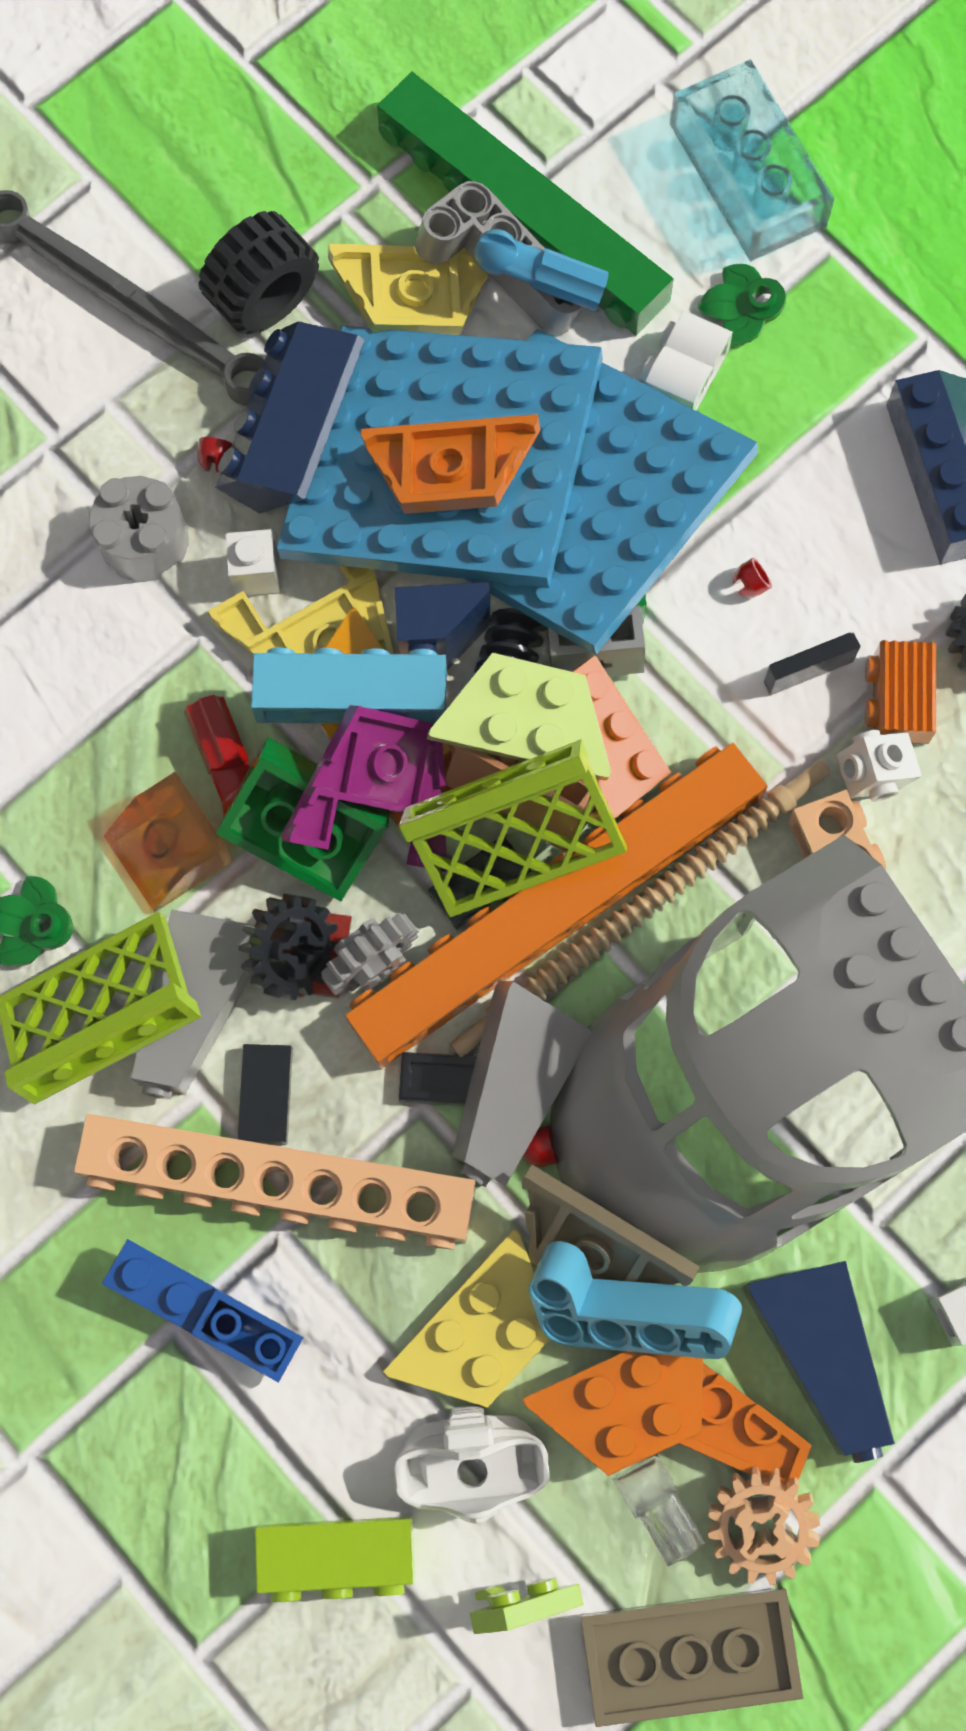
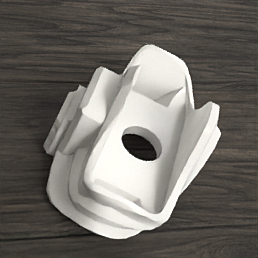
(506, 1445)

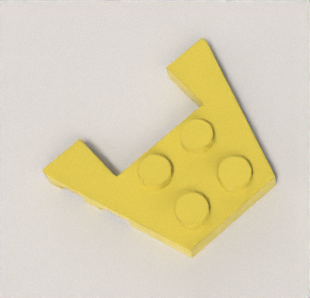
(311, 626)

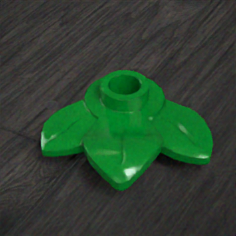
(737, 305)
(24, 921)

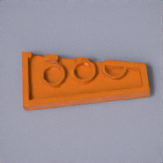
(745, 1433)

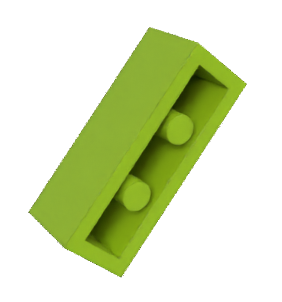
(335, 1557)

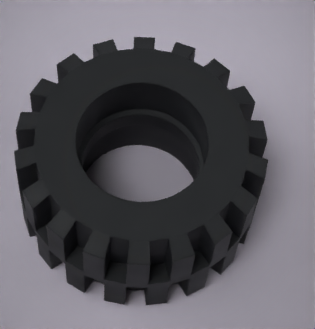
(258, 272)

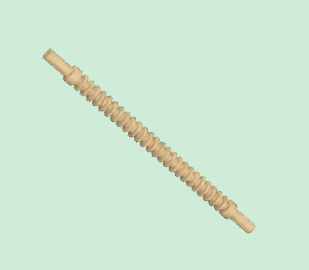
(780, 801)

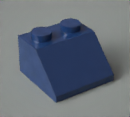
(442, 617)

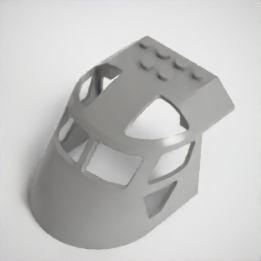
(864, 1000)

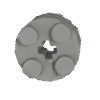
(138, 527)

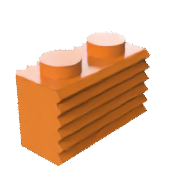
(902, 689)

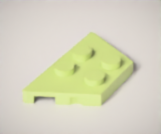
(523, 712)

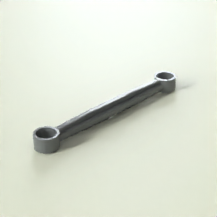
(127, 297)

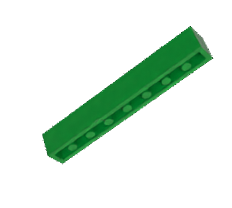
(461, 150)

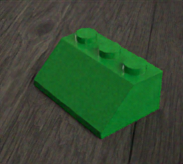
(265, 806)

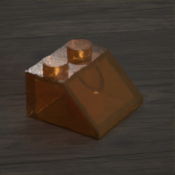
(166, 842)

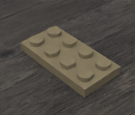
(691, 1657)

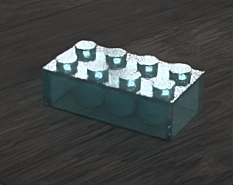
(751, 160)

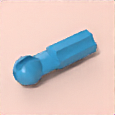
(543, 269)

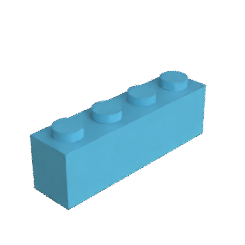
(324, 684)

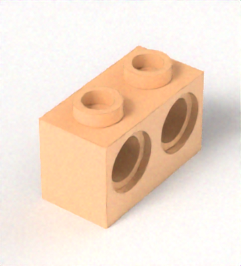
(849, 814)

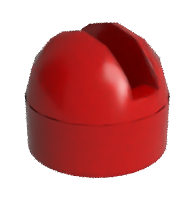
(211, 451)
(753, 578)
(540, 1150)

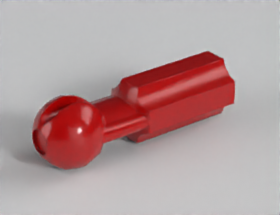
(218, 745)

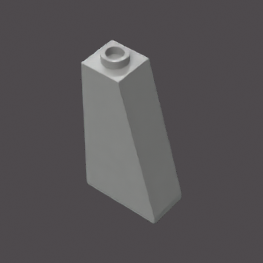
(215, 979)
(515, 1079)

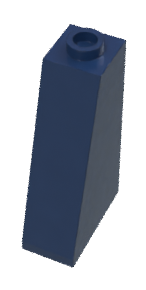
(825, 1348)

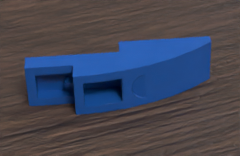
(202, 1310)

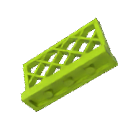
(506, 790)
(102, 1037)

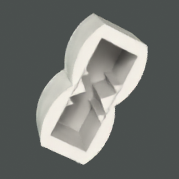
(688, 360)

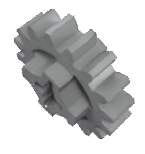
(369, 954)

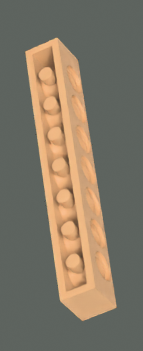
(107, 1139)

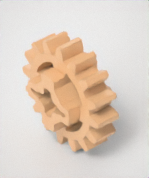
(778, 1541)

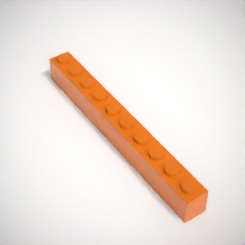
(543, 916)

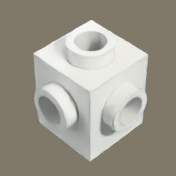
(871, 771)

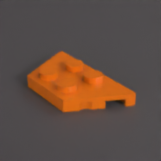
(451, 461)
(625, 1407)

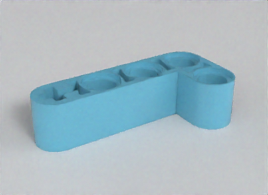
(629, 1314)

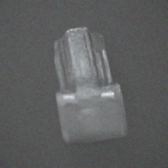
(654, 1499)

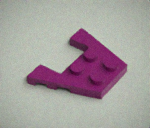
(374, 763)

